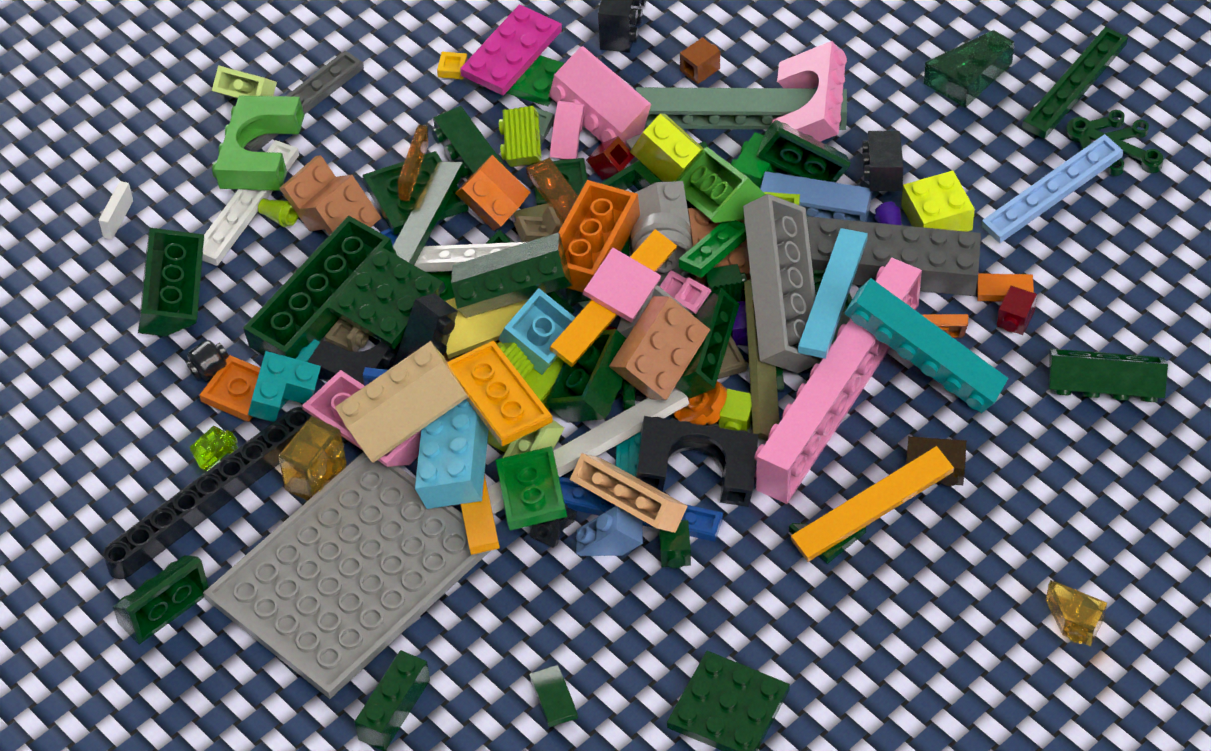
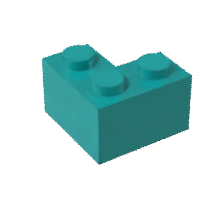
(280, 379)

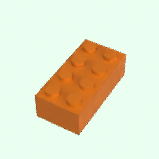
(594, 225)

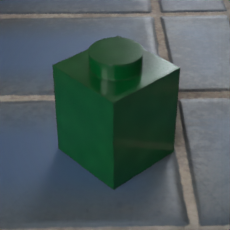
(675, 547)

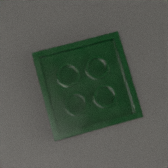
(383, 188)
(383, 296)
(728, 705)

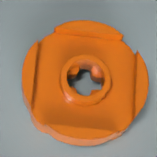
(704, 407)

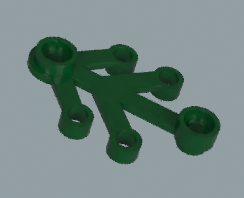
(1090, 131)

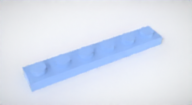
(1052, 188)

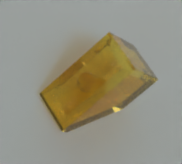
(1075, 612)

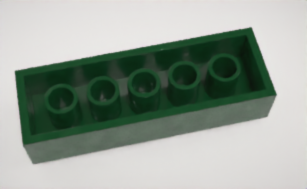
(300, 306)

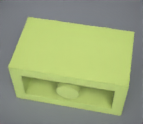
(237, 83)

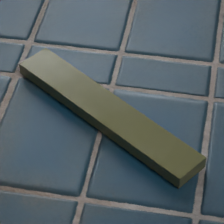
(762, 377)

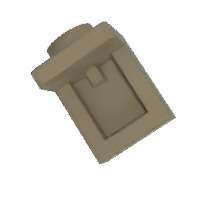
(537, 227)
(347, 336)

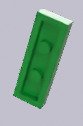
(713, 248)

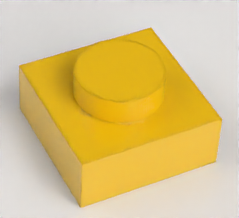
(450, 65)

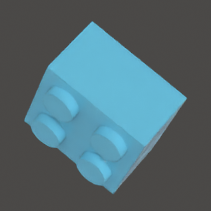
(536, 328)

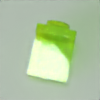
(213, 446)

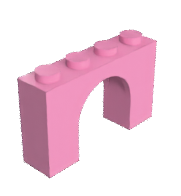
(814, 68)

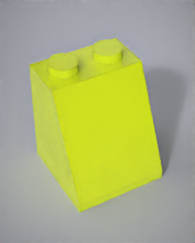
(666, 149)

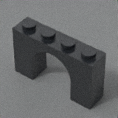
(335, 358)
(729, 448)

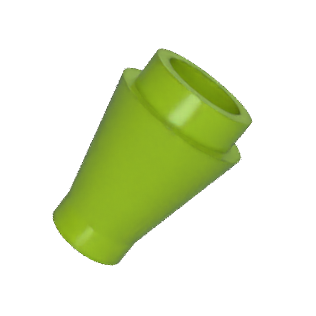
(278, 211)

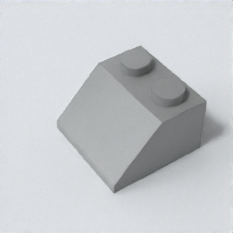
(663, 197)

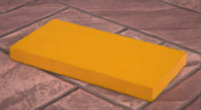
(499, 393)

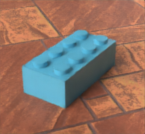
(452, 458)

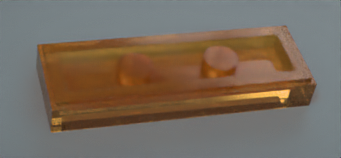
(413, 162)
(552, 187)

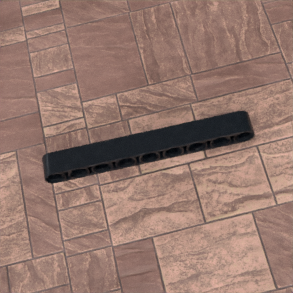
(202, 497)

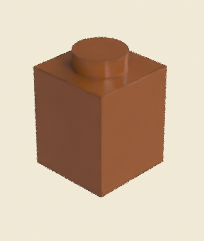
(700, 60)

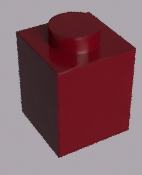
(610, 158)
(1016, 310)

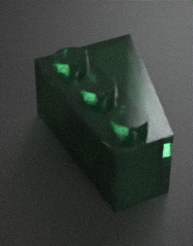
(969, 67)

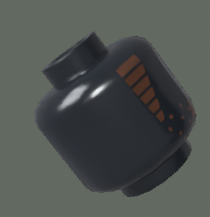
(206, 360)

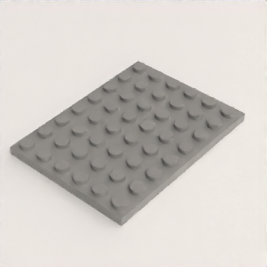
(346, 573)

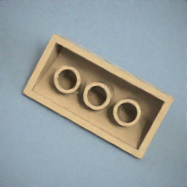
(401, 402)

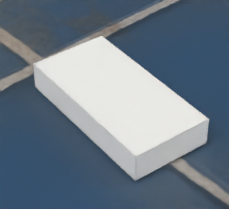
(116, 210)

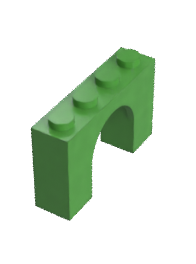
(249, 119)

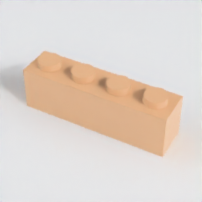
(628, 492)

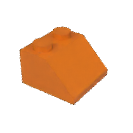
(493, 193)

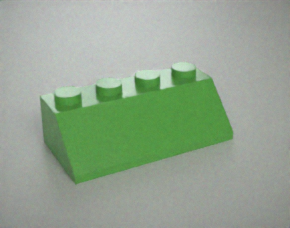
(718, 187)

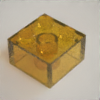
(312, 458)

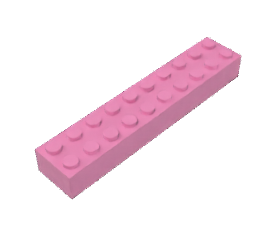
(828, 394)

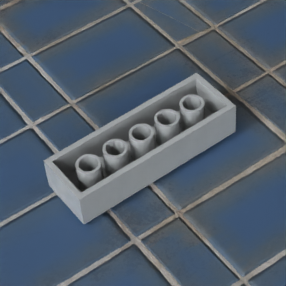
(780, 279)

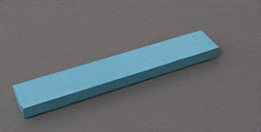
(832, 293)

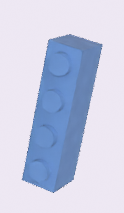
(822, 197)

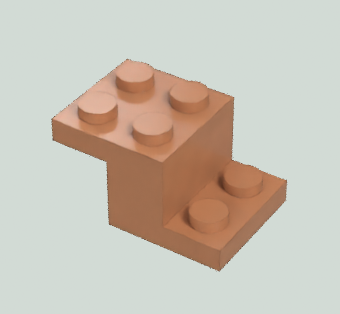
(325, 199)

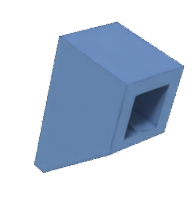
(610, 534)

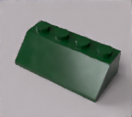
(510, 275)
(170, 281)
(1107, 374)

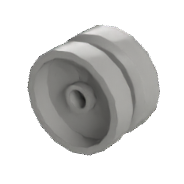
(673, 228)

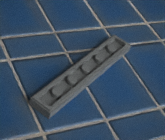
(317, 89)

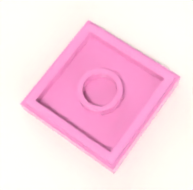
(622, 285)

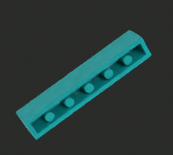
(926, 346)

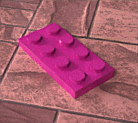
(511, 49)

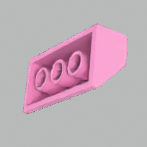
(610, 103)
(337, 390)

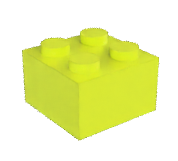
(938, 203)

